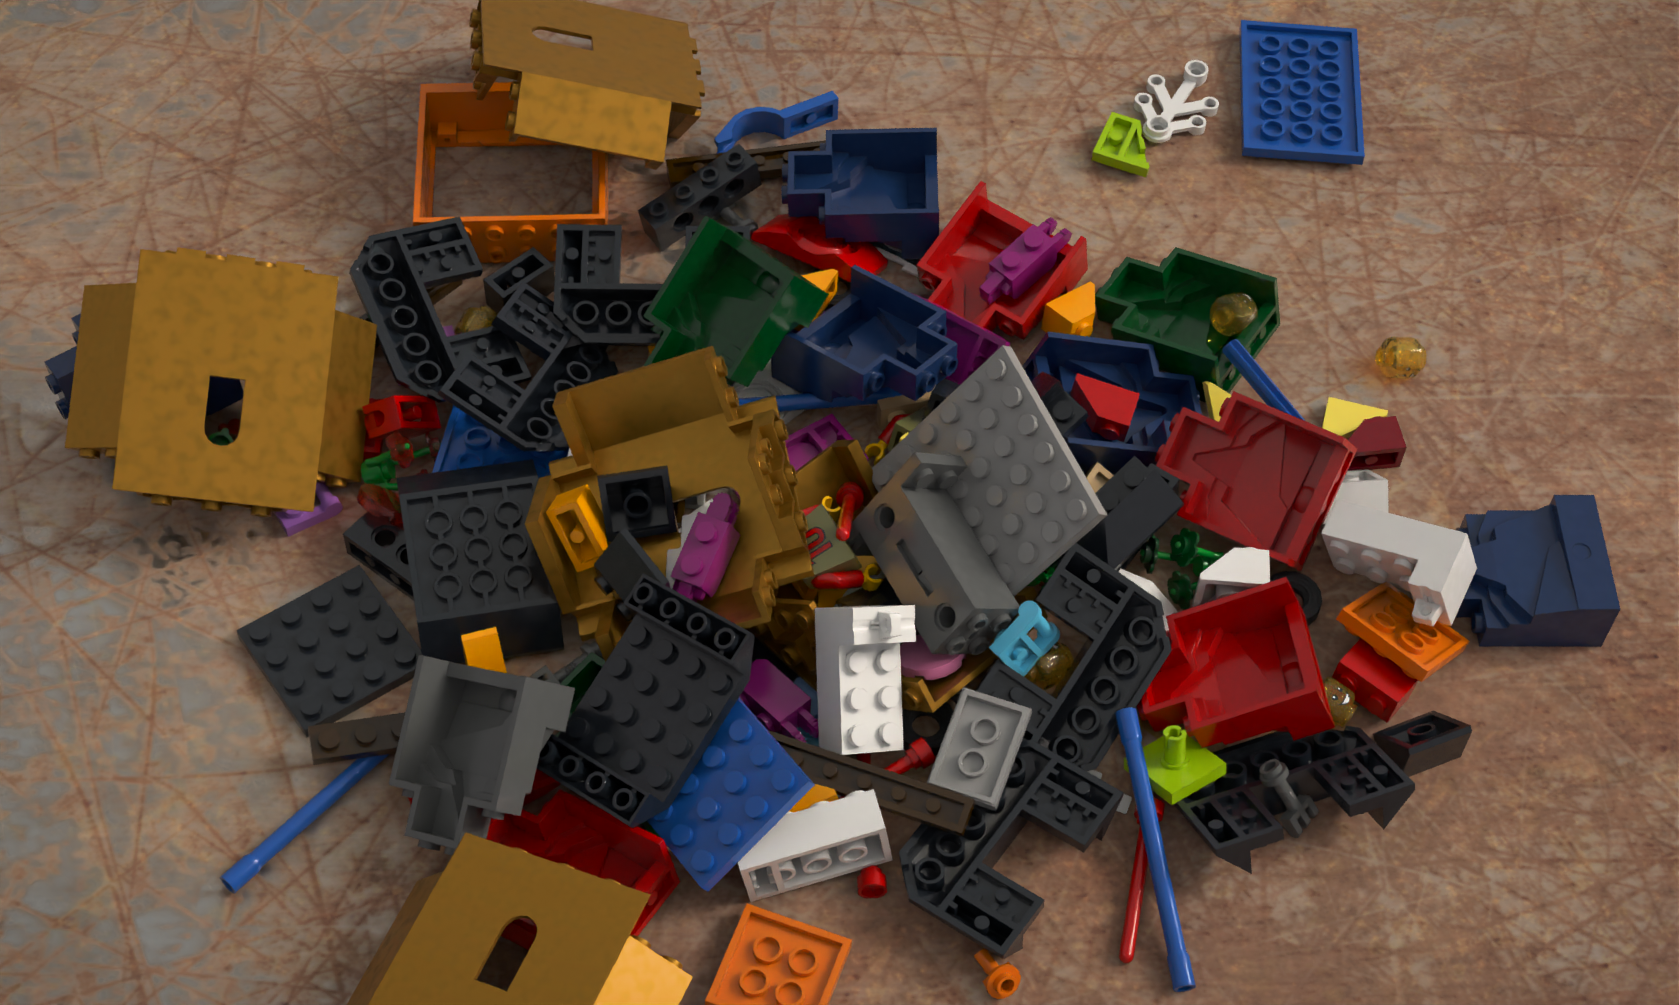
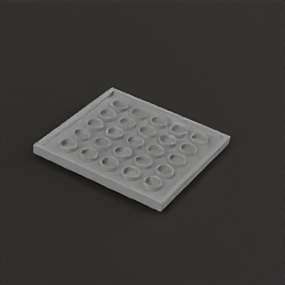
(1021, 478)

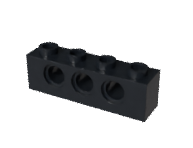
(699, 195)
(366, 542)

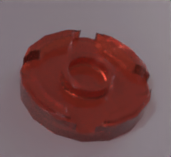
(381, 501)

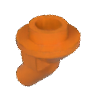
(1001, 979)

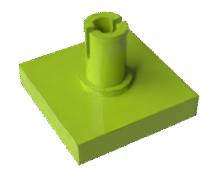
(1179, 765)

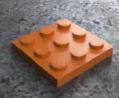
(1387, 624)
(778, 962)

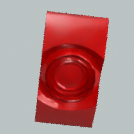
(807, 242)

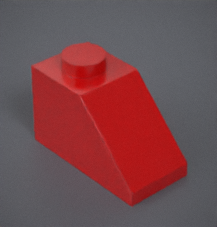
(1107, 405)

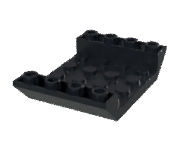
(476, 561)
(651, 705)

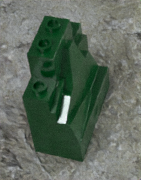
(731, 299)
(1172, 312)

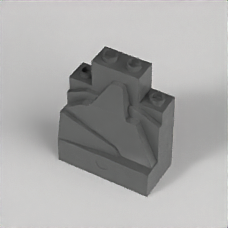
(471, 747)

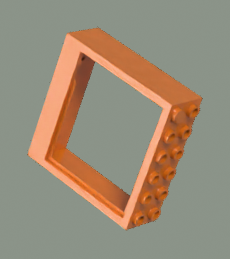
(456, 119)

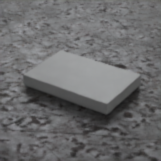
(980, 747)

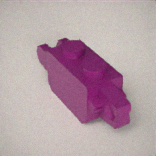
(1024, 261)

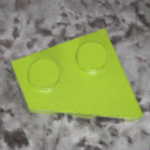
(1122, 145)

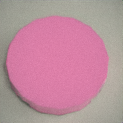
(919, 661)

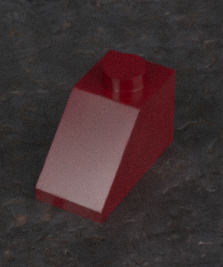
(1377, 444)

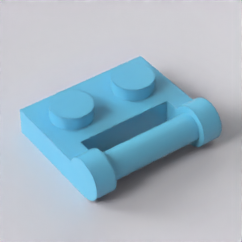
(1016, 647)

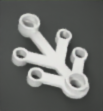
(1159, 127)

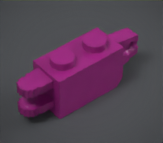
(707, 549)
(778, 702)

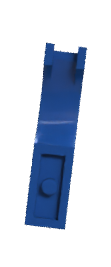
(782, 122)

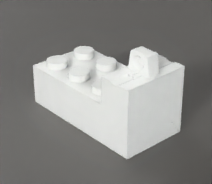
(1416, 555)
(861, 676)
(817, 846)

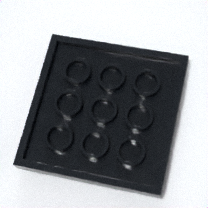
(332, 649)

